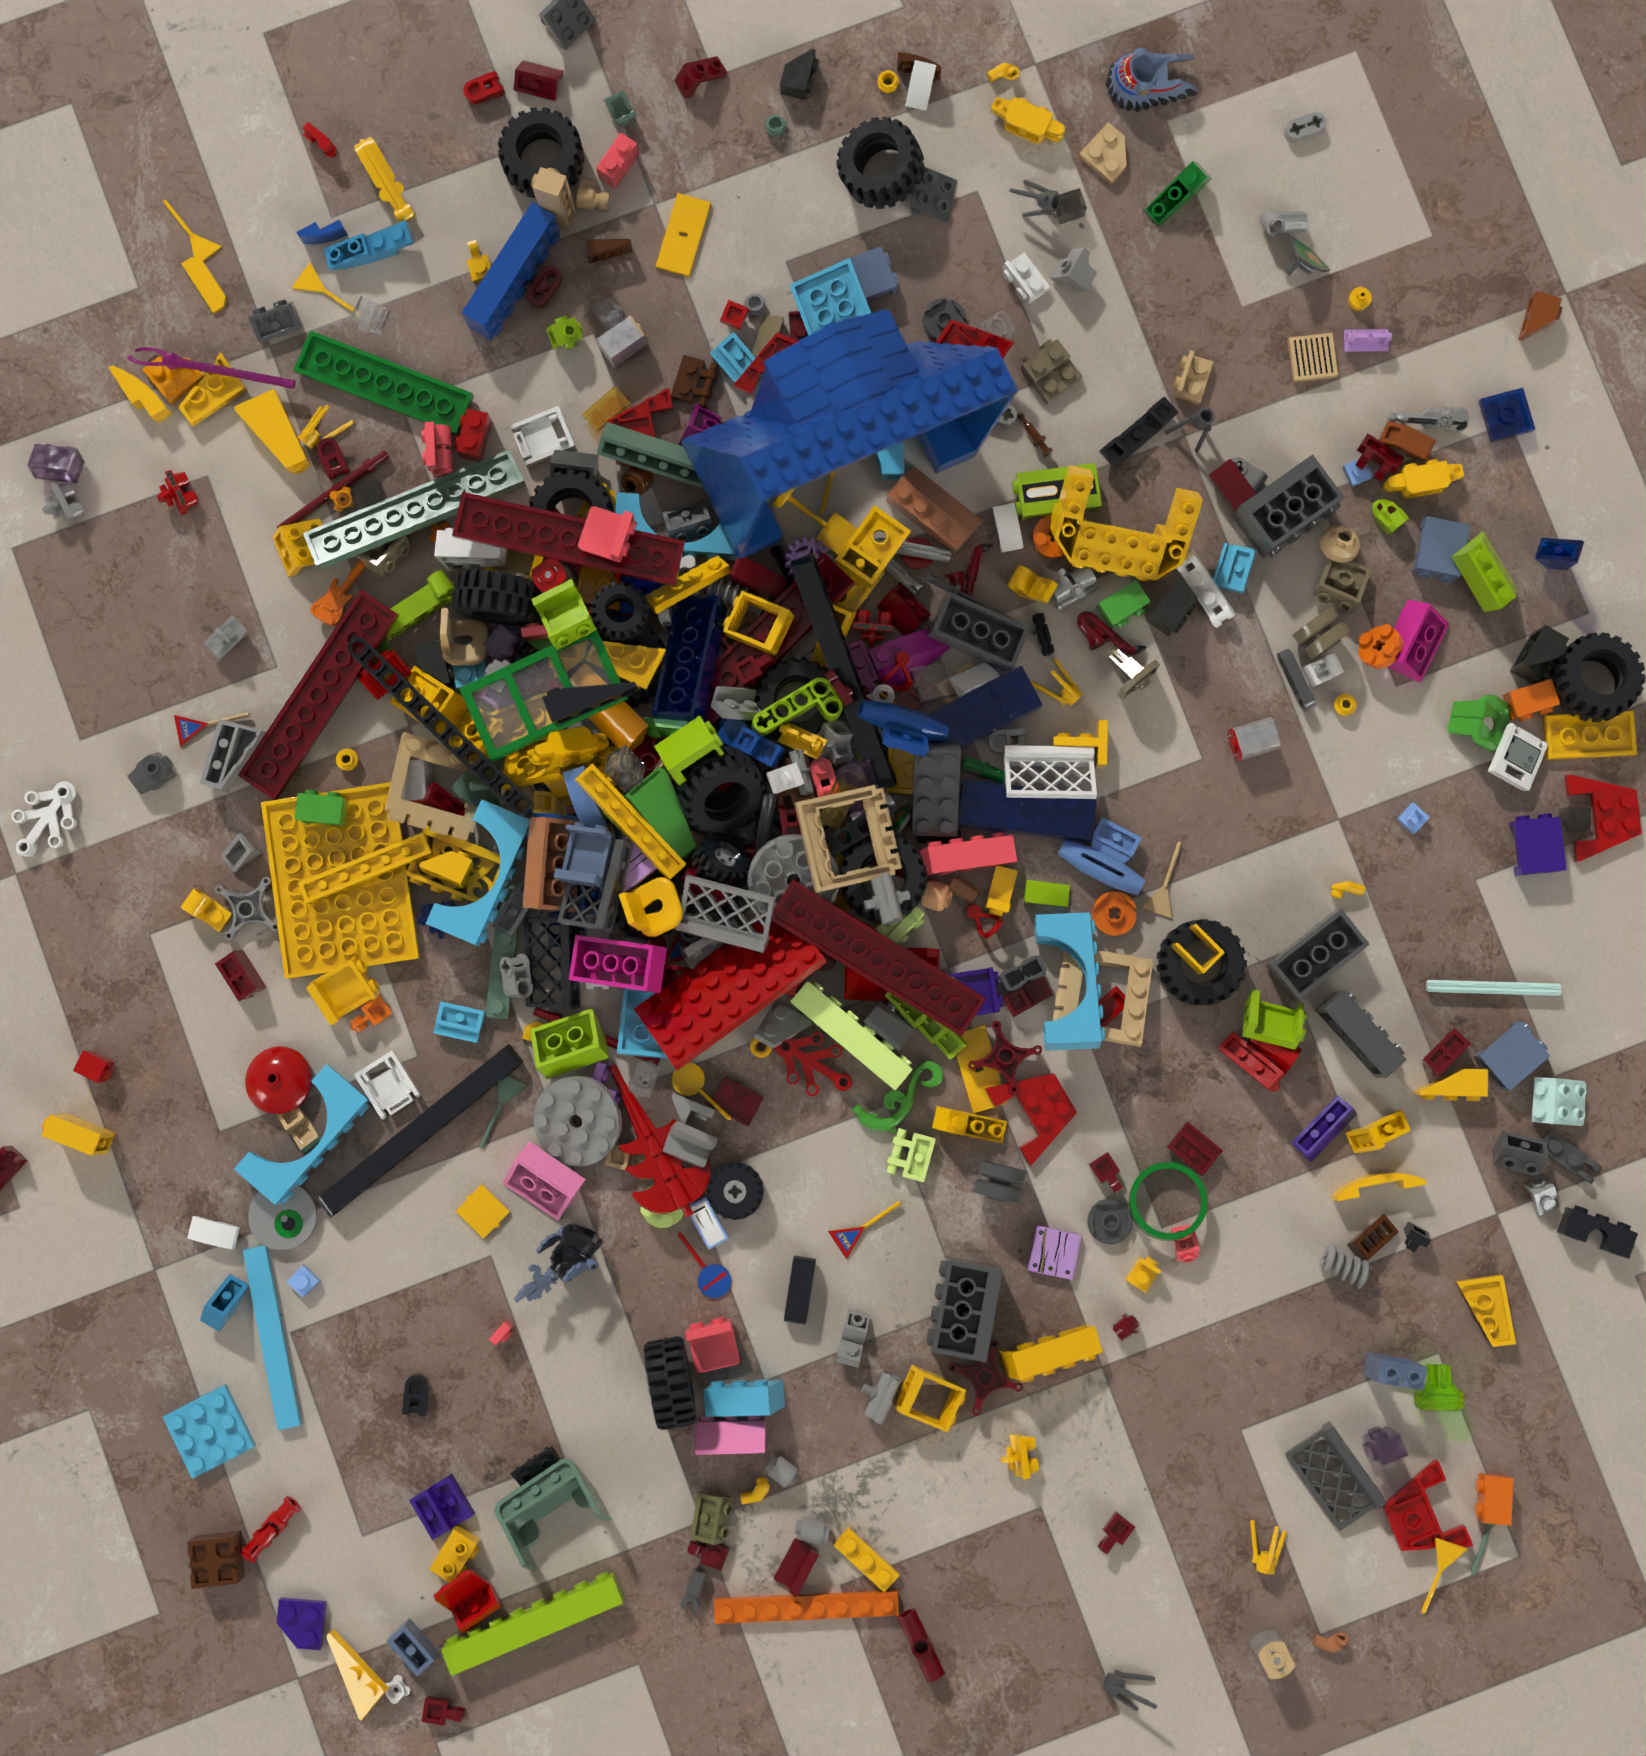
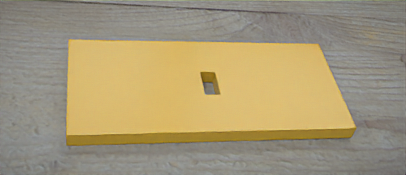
(677, 251)
(975, 1083)

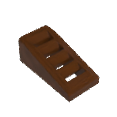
(607, 248)
(1360, 1251)

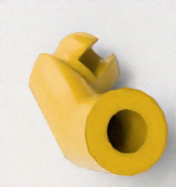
(1347, 886)

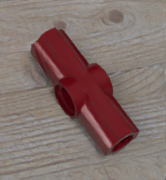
(926, 1657)

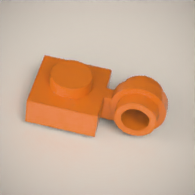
(375, 1011)

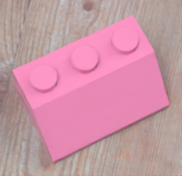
(543, 1181)
(730, 1435)

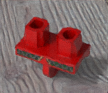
(174, 483)
(862, 622)

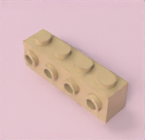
(554, 195)

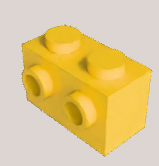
(455, 1553)

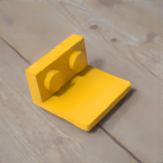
(293, 546)

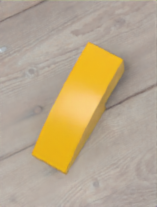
(140, 394)

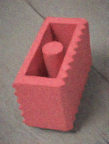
(617, 160)

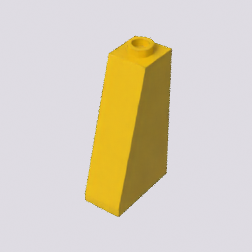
(272, 424)

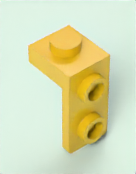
(1001, 891)

